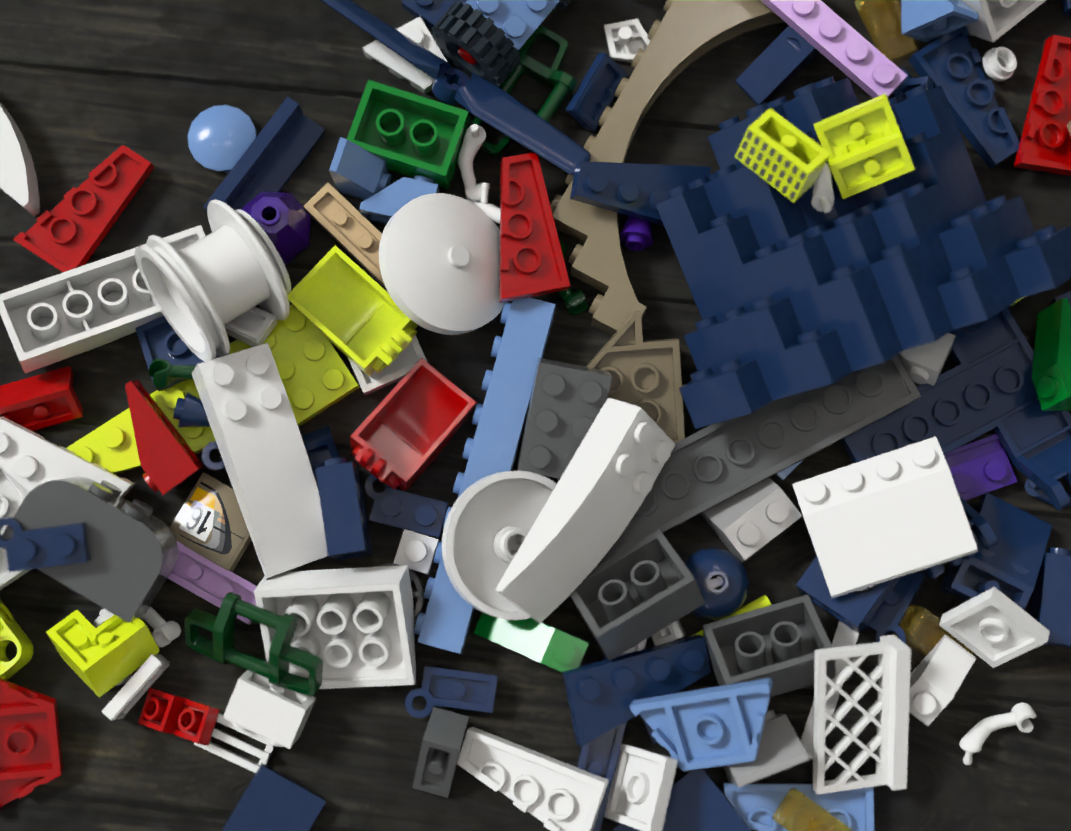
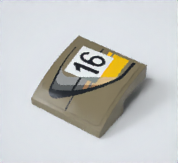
(212, 523)

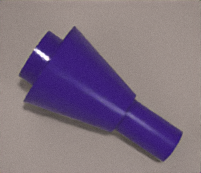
(636, 234)

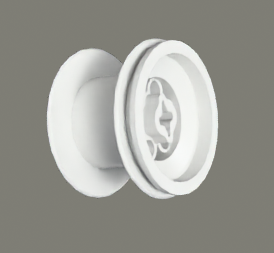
(215, 279)

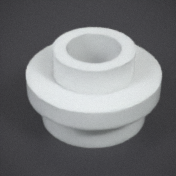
(999, 63)

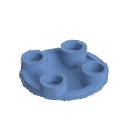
(220, 137)

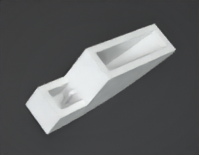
(16, 165)

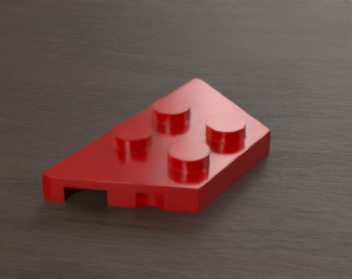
(27, 741)

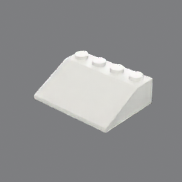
(885, 517)
(350, 619)

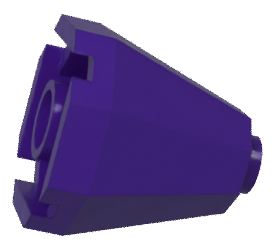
(283, 221)

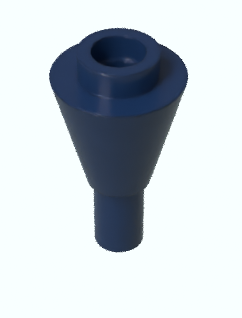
(190, 412)

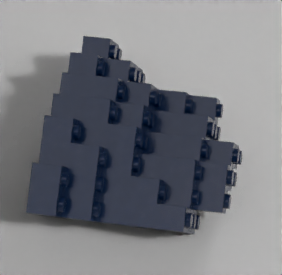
(816, 294)

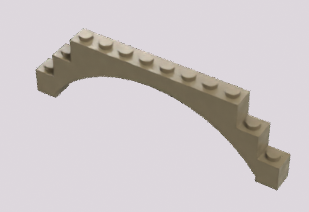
(676, 42)

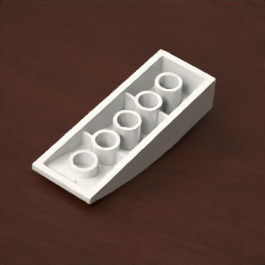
(82, 307)
(263, 457)
(587, 508)

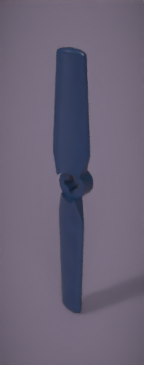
(476, 95)

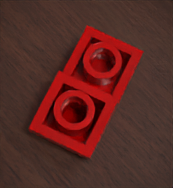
(179, 716)

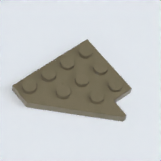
(645, 375)

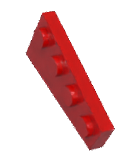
(1045, 135)
(82, 220)
(528, 235)

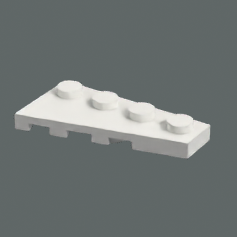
(35, 460)
(543, 786)

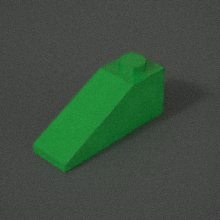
(1053, 357)
(534, 641)

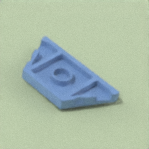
(710, 723)

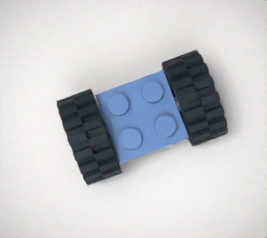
(488, 33)

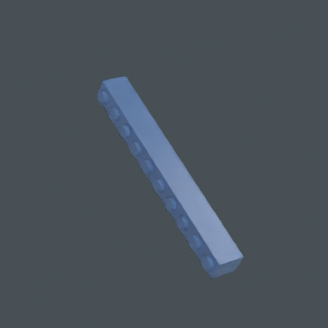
(490, 452)

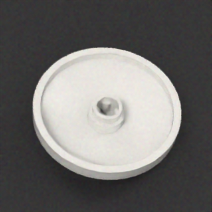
(442, 263)
(486, 533)

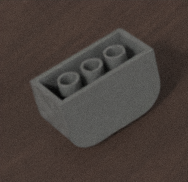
(126, 543)

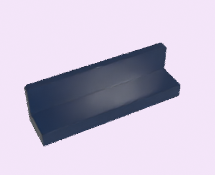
(270, 157)

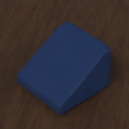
(320, 447)

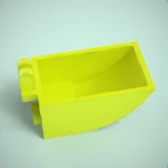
(353, 312)

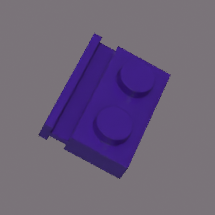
(980, 467)

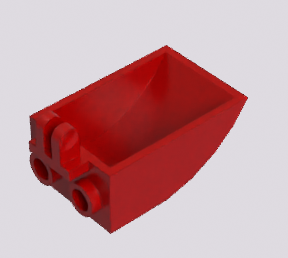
(410, 426)

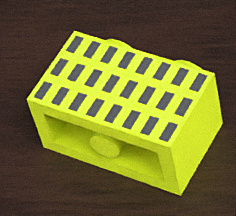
(782, 155)

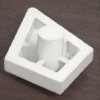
(625, 39)

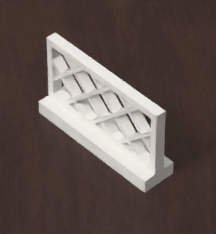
(890, 708)

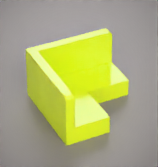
(103, 653)

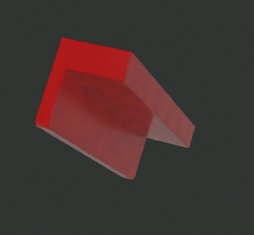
(41, 400)

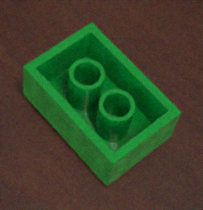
(410, 132)

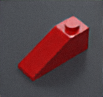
(159, 445)

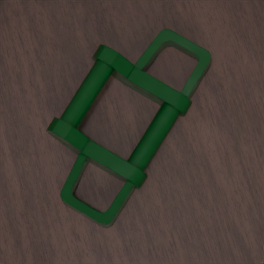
(553, 78)
(280, 651)

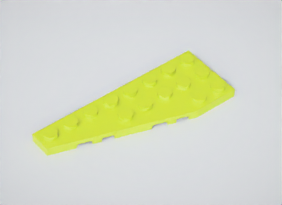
(308, 369)

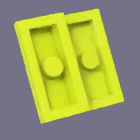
(864, 146)

